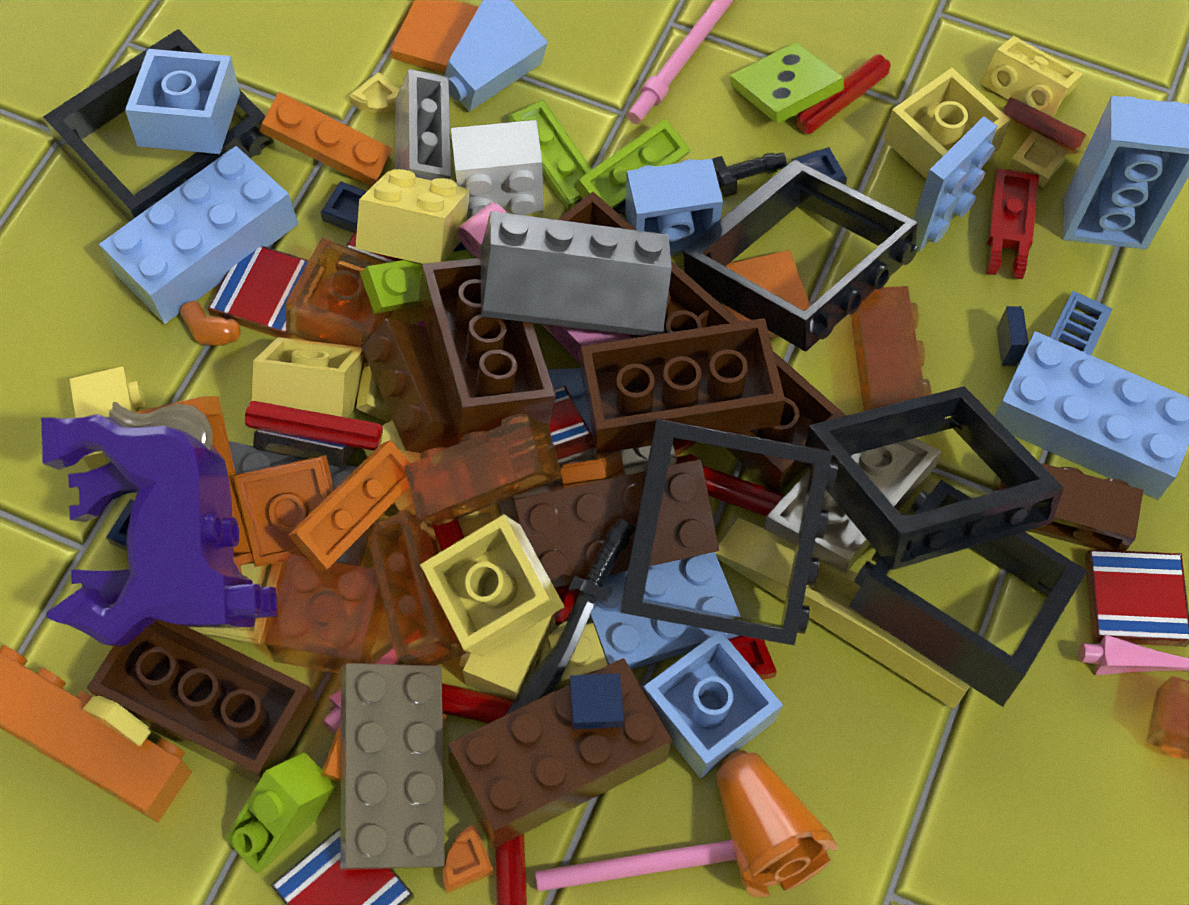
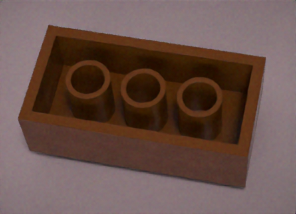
(483, 362)
(697, 377)
(571, 519)
(207, 697)
(539, 767)

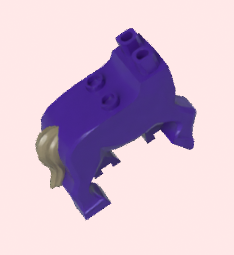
(177, 529)

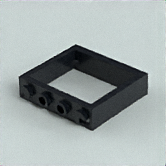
(109, 99)
(794, 186)
(901, 541)
(804, 566)
(949, 641)

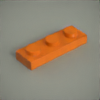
(325, 139)
(352, 506)

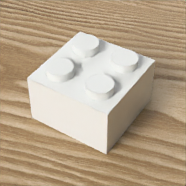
(500, 166)

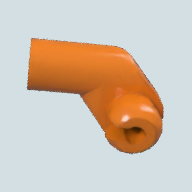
(209, 330)

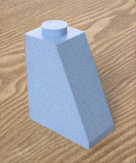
(493, 53)

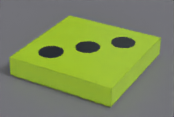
(787, 82)

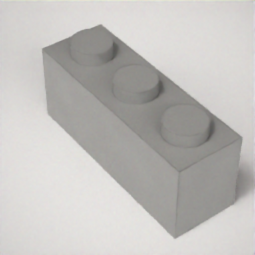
(423, 125)

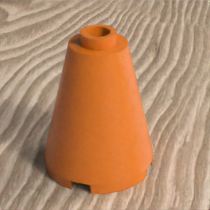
(769, 826)

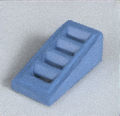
(1086, 304)

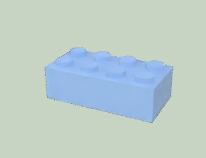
(1129, 173)
(199, 233)
(1097, 415)

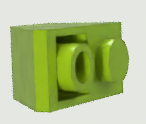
(279, 810)

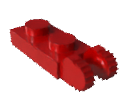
(1011, 219)

